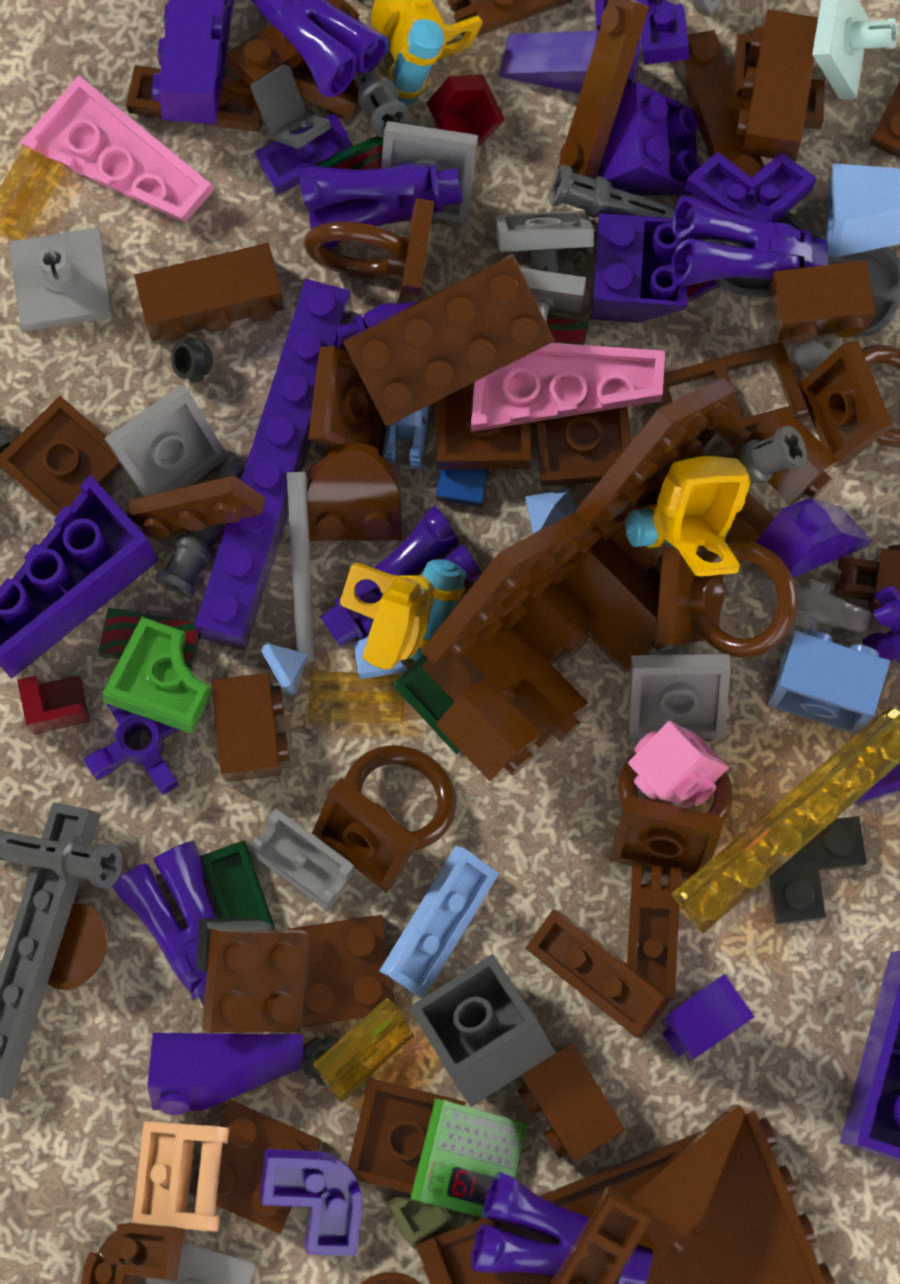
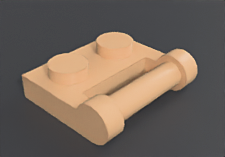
(166, 1175)

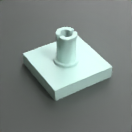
(841, 39)

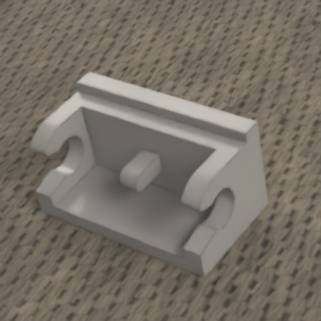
(302, 860)

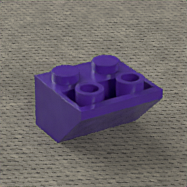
(650, 144)
(635, 269)

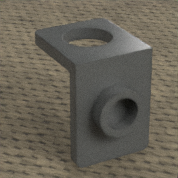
(284, 109)

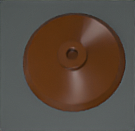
(80, 948)

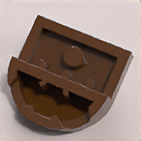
(354, 496)

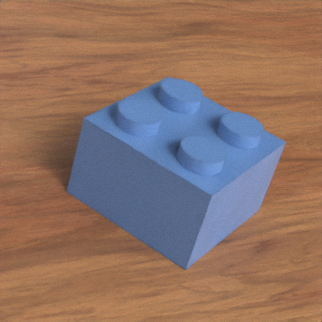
(829, 681)

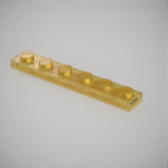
(791, 822)

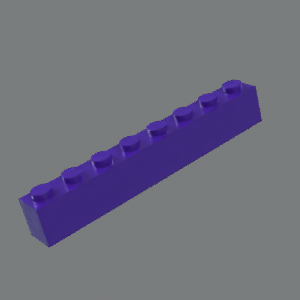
(278, 448)

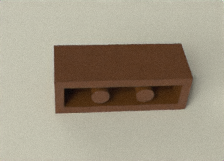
(778, 85)
(209, 293)

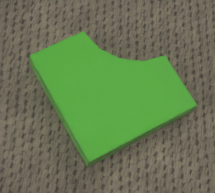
(155, 679)

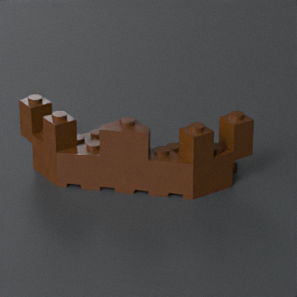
(584, 584)

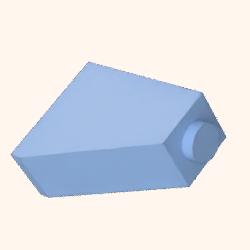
(862, 208)

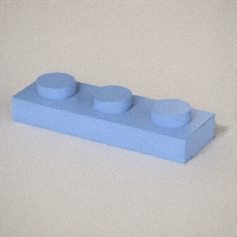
(439, 922)

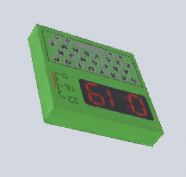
(464, 1155)

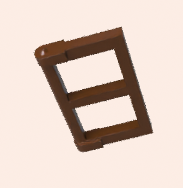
(719, 369)

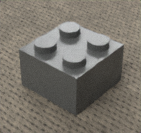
(482, 1030)

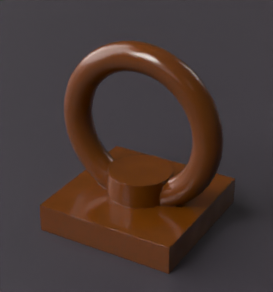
(404, 258)
(847, 400)
(692, 603)
(368, 832)
(665, 833)

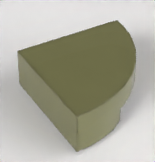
(416, 1218)

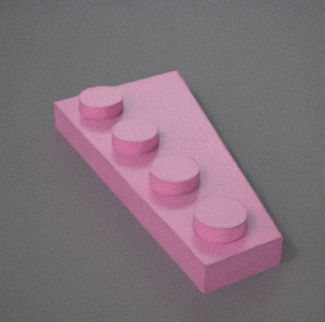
(112, 149)
(567, 382)

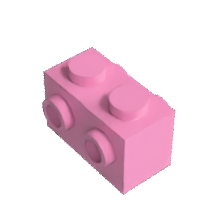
(676, 766)

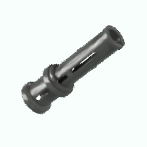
(380, 99)
(598, 197)
(773, 454)
(193, 549)
(69, 859)

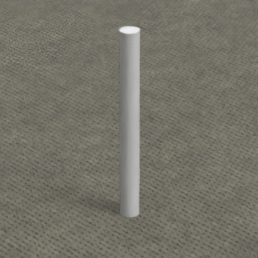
(301, 564)

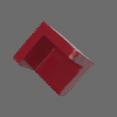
(466, 106)
(52, 703)

